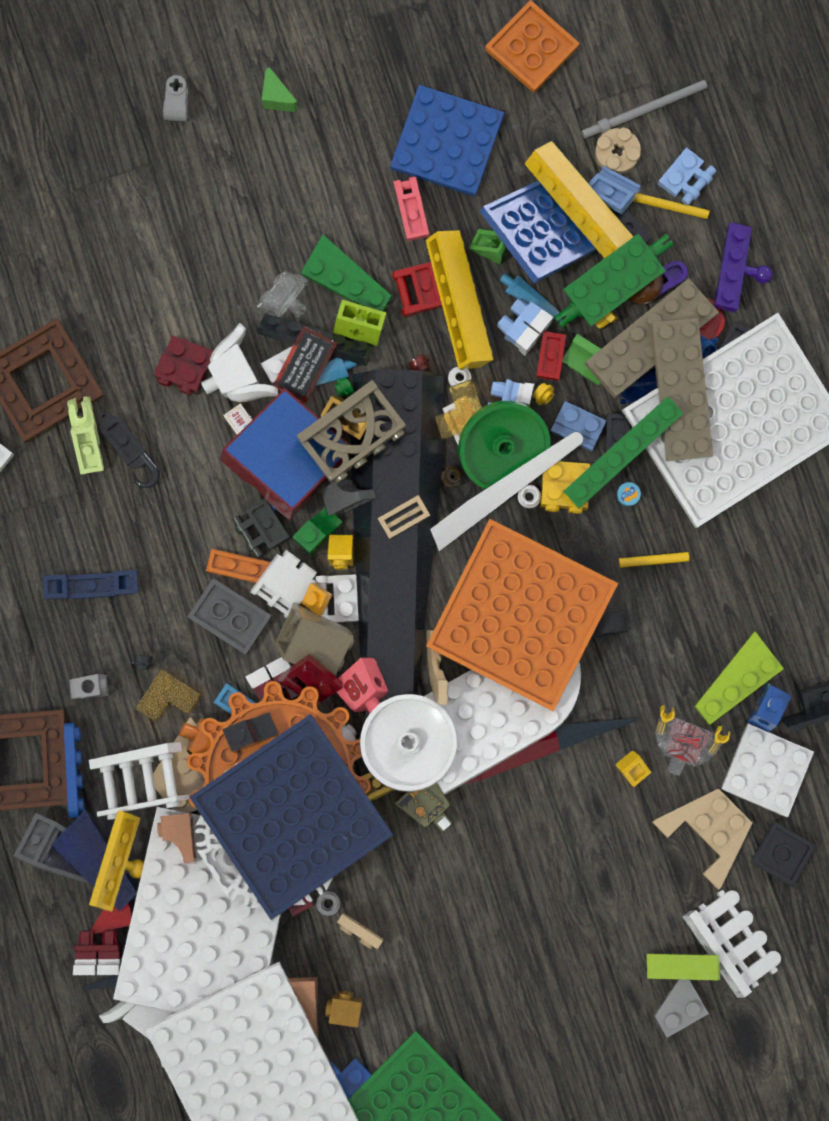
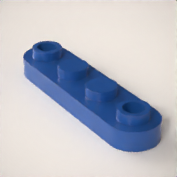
(74, 780)

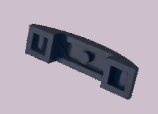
(90, 585)

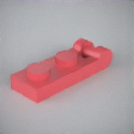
(411, 209)

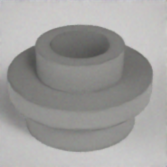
(320, 903)

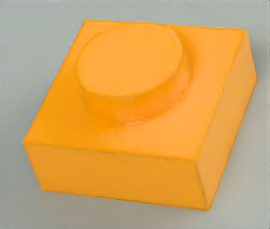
(316, 598)

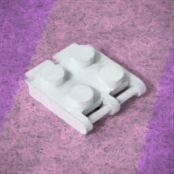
(284, 582)

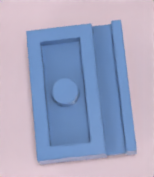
(614, 189)
(575, 419)

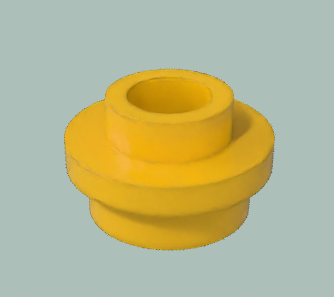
(543, 394)

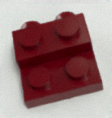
(183, 366)

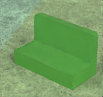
(578, 354)

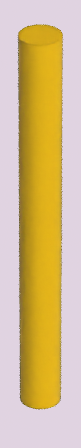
(670, 205)

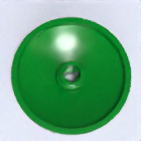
(499, 422)

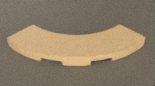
(438, 682)

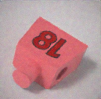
(363, 685)

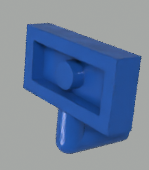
(352, 1076)

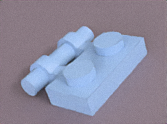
(681, 172)

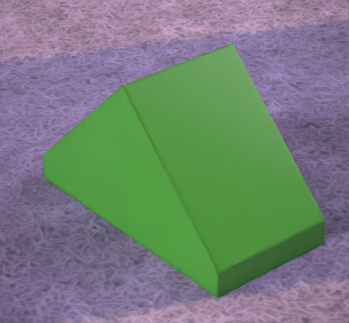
(276, 95)
(488, 245)

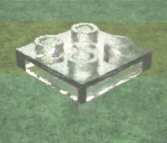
(284, 295)

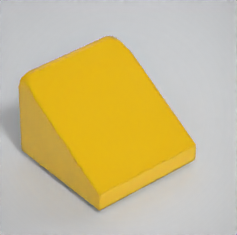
(633, 768)

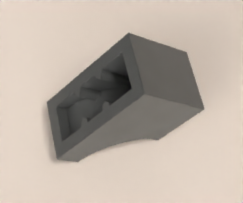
(344, 497)

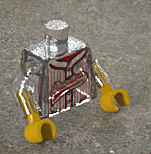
(685, 742)

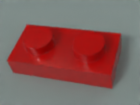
(551, 356)

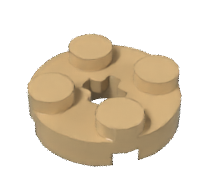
(618, 138)

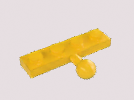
(116, 862)

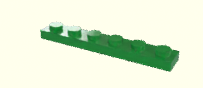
(623, 452)

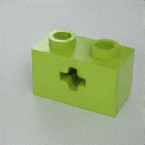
(359, 322)

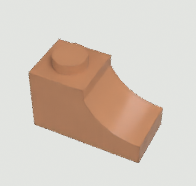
(180, 831)

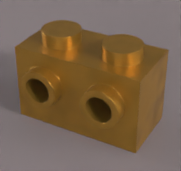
(344, 1009)

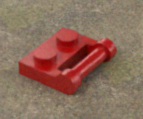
(424, 286)

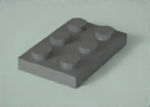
(229, 616)

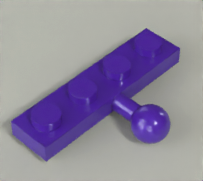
(734, 268)

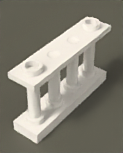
(125, 762)

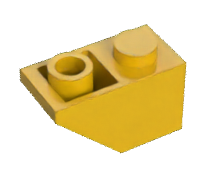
(340, 551)

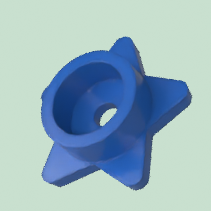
(710, 344)

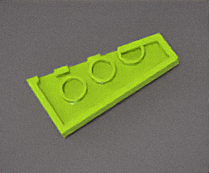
(742, 676)

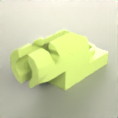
(85, 437)

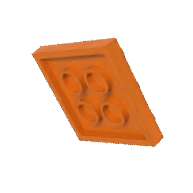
(532, 46)

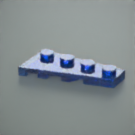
(84, 850)

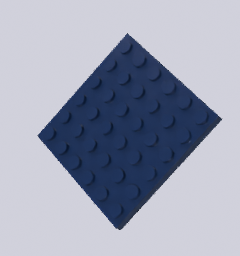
(291, 816)

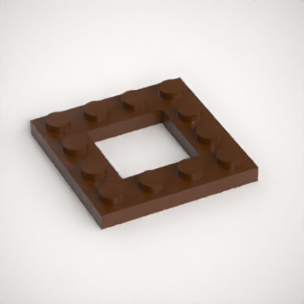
(46, 339)
(51, 729)

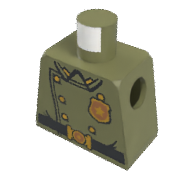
(426, 806)

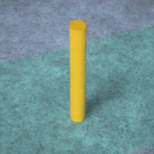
(653, 559)

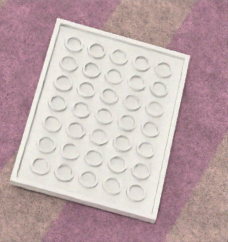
(762, 417)
(187, 932)
(250, 1056)

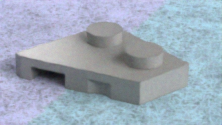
(680, 1008)

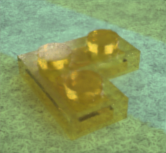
(466, 404)
(164, 690)

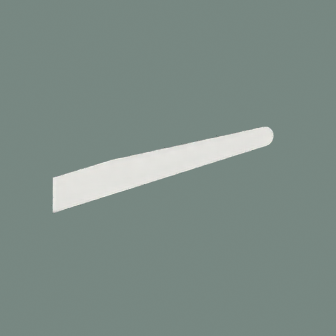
(498, 493)

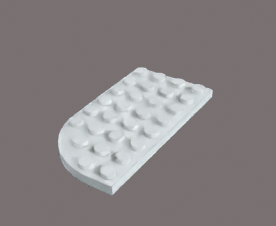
(496, 723)

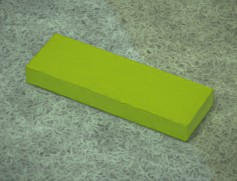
(683, 966)

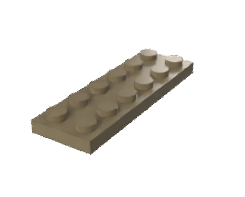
(632, 352)
(683, 381)

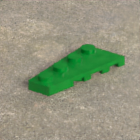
(341, 275)

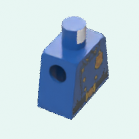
(769, 708)

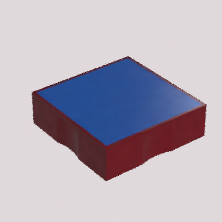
(273, 458)

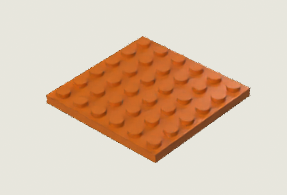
(522, 614)

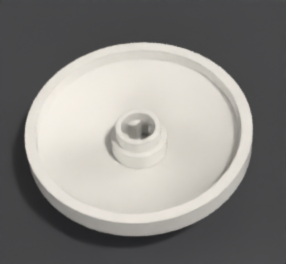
(408, 742)

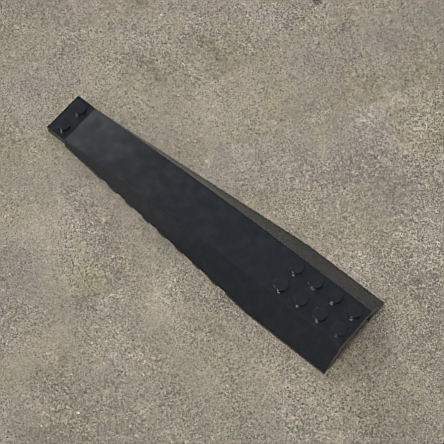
(397, 571)

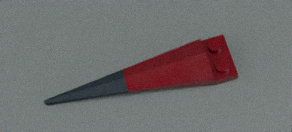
(559, 739)

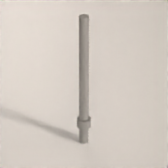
(605, 125)

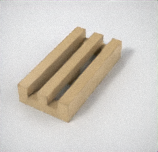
(386, 527)

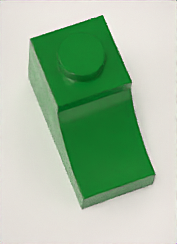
(317, 531)

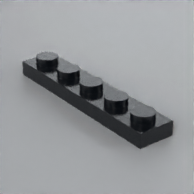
(287, 331)

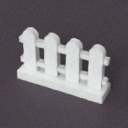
(713, 940)

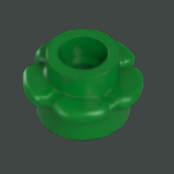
(343, 387)

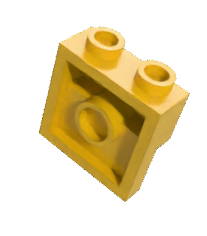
(555, 481)

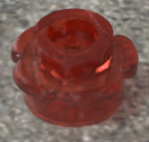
(419, 363)

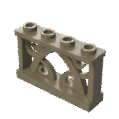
(361, 401)

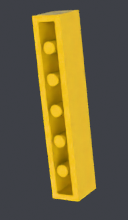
(577, 199)
(459, 299)

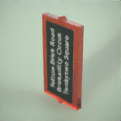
(305, 363)

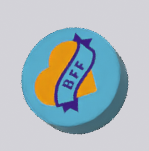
(628, 494)

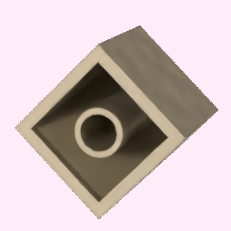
(313, 635)

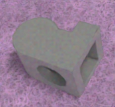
(89, 686)

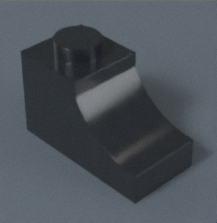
(250, 732)

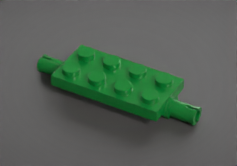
(614, 280)

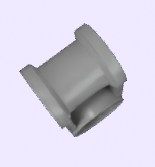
(176, 102)

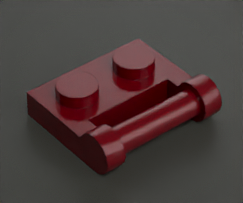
(313, 675)

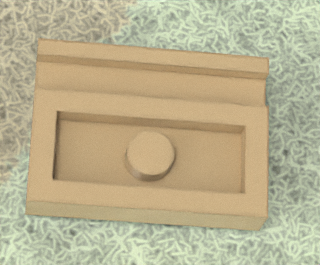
(367, 937)

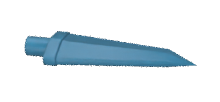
(523, 291)
(335, 369)

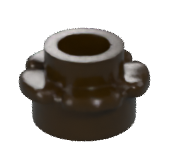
(447, 481)

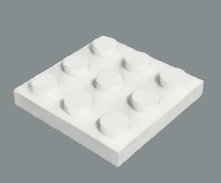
(767, 770)

